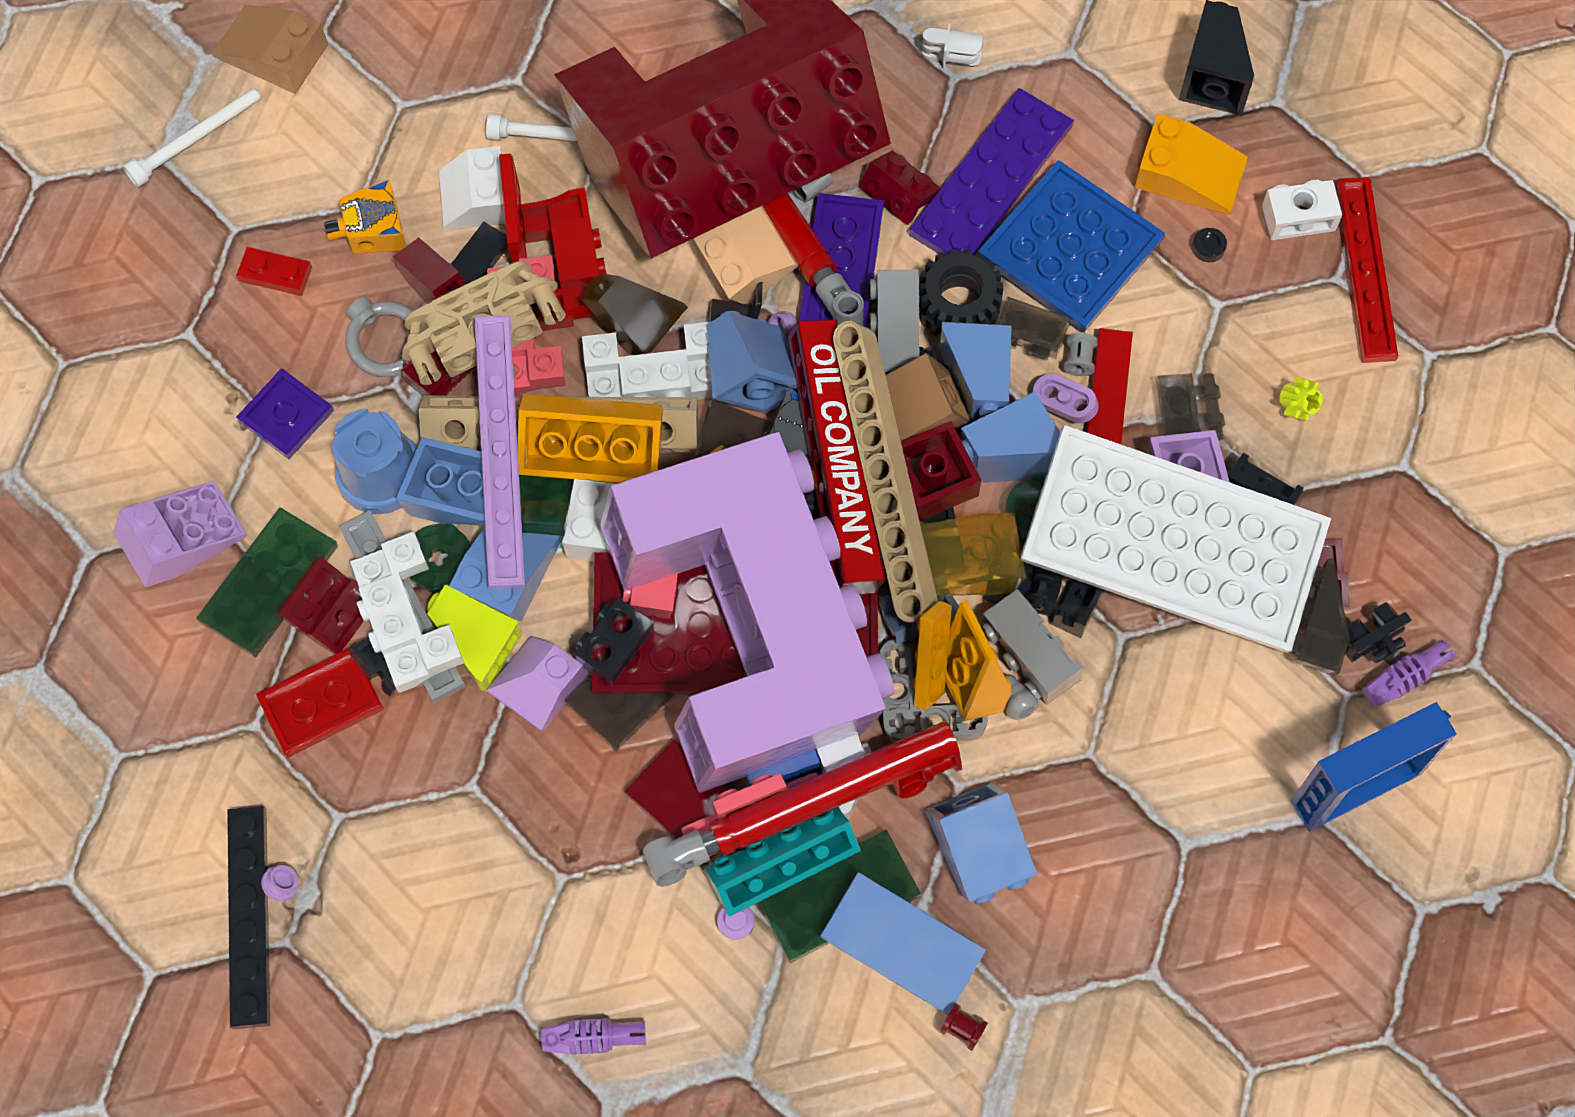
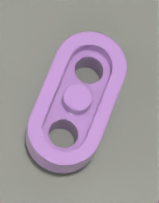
(1068, 398)

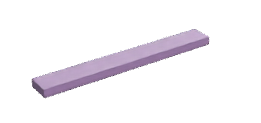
(499, 452)

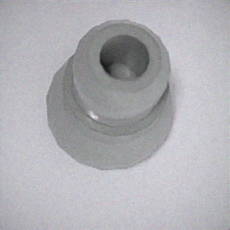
(1021, 702)

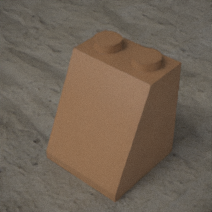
(924, 398)

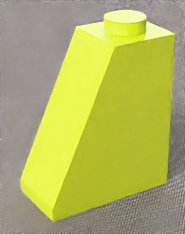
(480, 633)

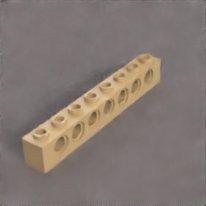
(437, 411)

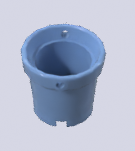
(371, 460)

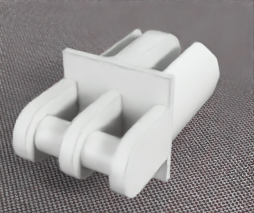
(952, 46)

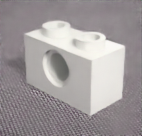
(1288, 221)

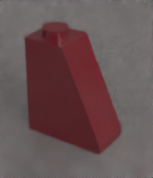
(427, 271)

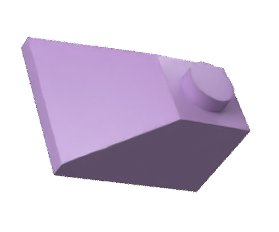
(538, 682)

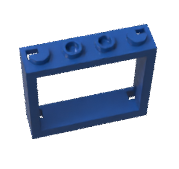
(1373, 766)

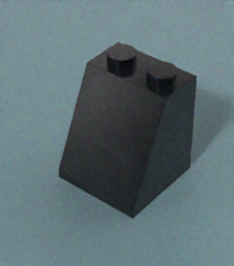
(1220, 62)

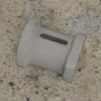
(1080, 354)

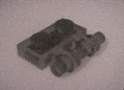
(1179, 404)

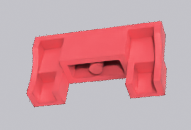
(537, 366)

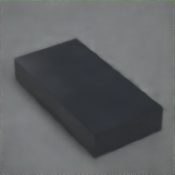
(480, 253)

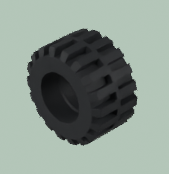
(959, 271)

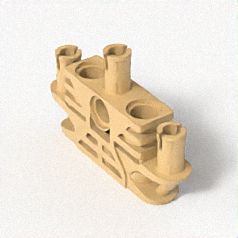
(451, 318)

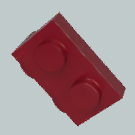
(899, 185)

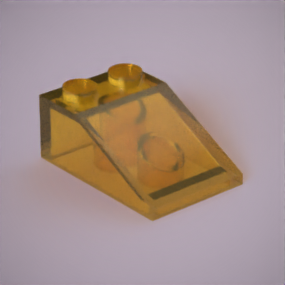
(974, 555)

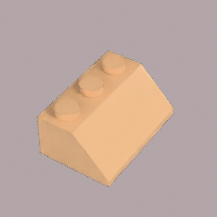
(745, 254)

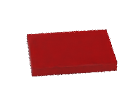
(512, 208)
(319, 703)

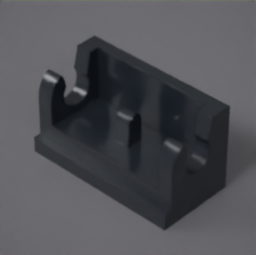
(1255, 479)
(1076, 607)

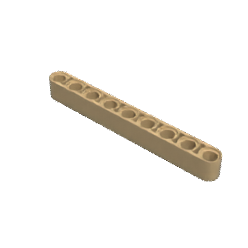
(874, 460)

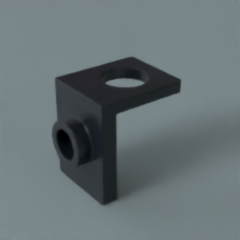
(720, 306)

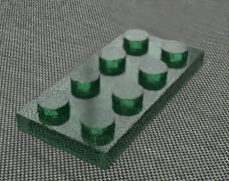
(261, 581)
(806, 907)

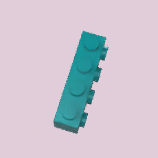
(781, 860)

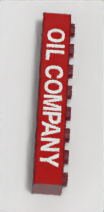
(835, 455)

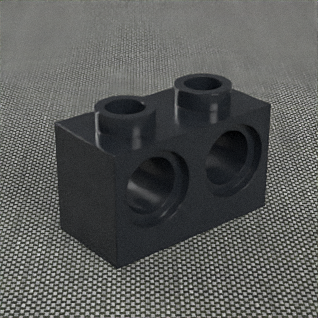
(622, 645)

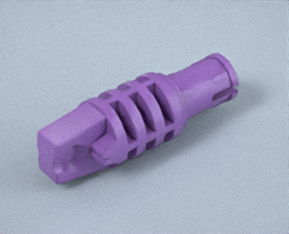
(1407, 674)
(590, 1036)

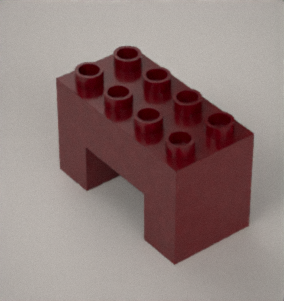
(727, 124)

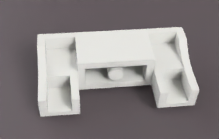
(652, 374)
(397, 631)

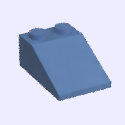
(444, 484)
(473, 580)

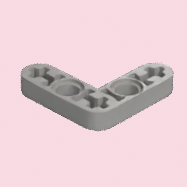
(905, 707)

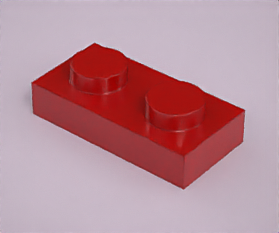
(274, 271)

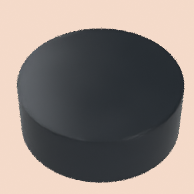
(1209, 245)

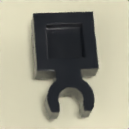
(373, 664)

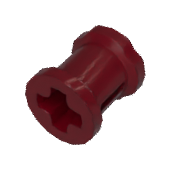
(963, 1027)

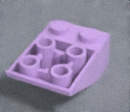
(176, 532)

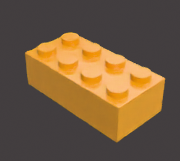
(588, 438)

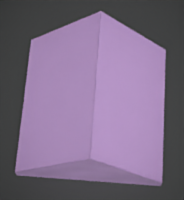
(1192, 450)

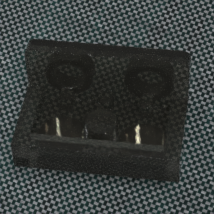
(1034, 328)

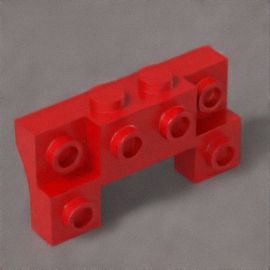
(575, 245)

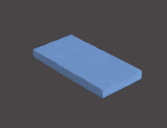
(902, 943)

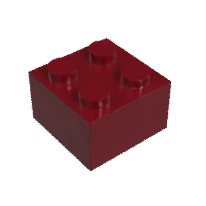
(939, 470)

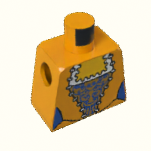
(369, 220)

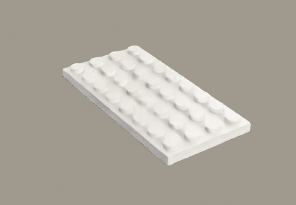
(1175, 539)

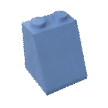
(749, 362)
(978, 364)
(1012, 441)
(982, 842)

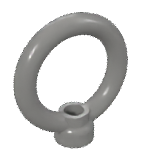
(363, 314)

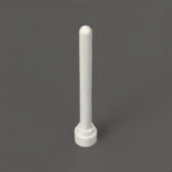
(500, 127)
(140, 170)

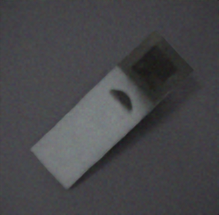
(1326, 629)

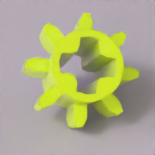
(1301, 398)

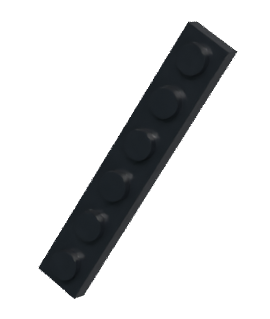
(248, 918)

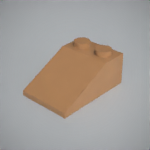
(273, 45)

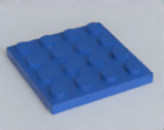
(1071, 245)

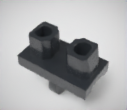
(1388, 626)

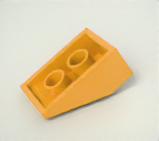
(1190, 165)
(973, 668)

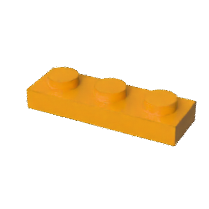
(932, 655)

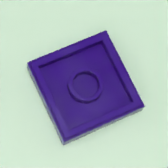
(285, 413)

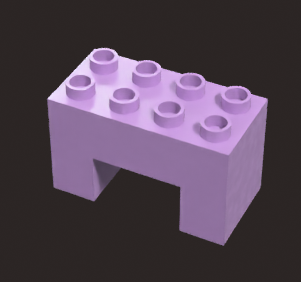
(779, 596)

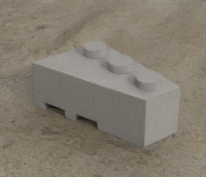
(896, 316)
(1031, 647)

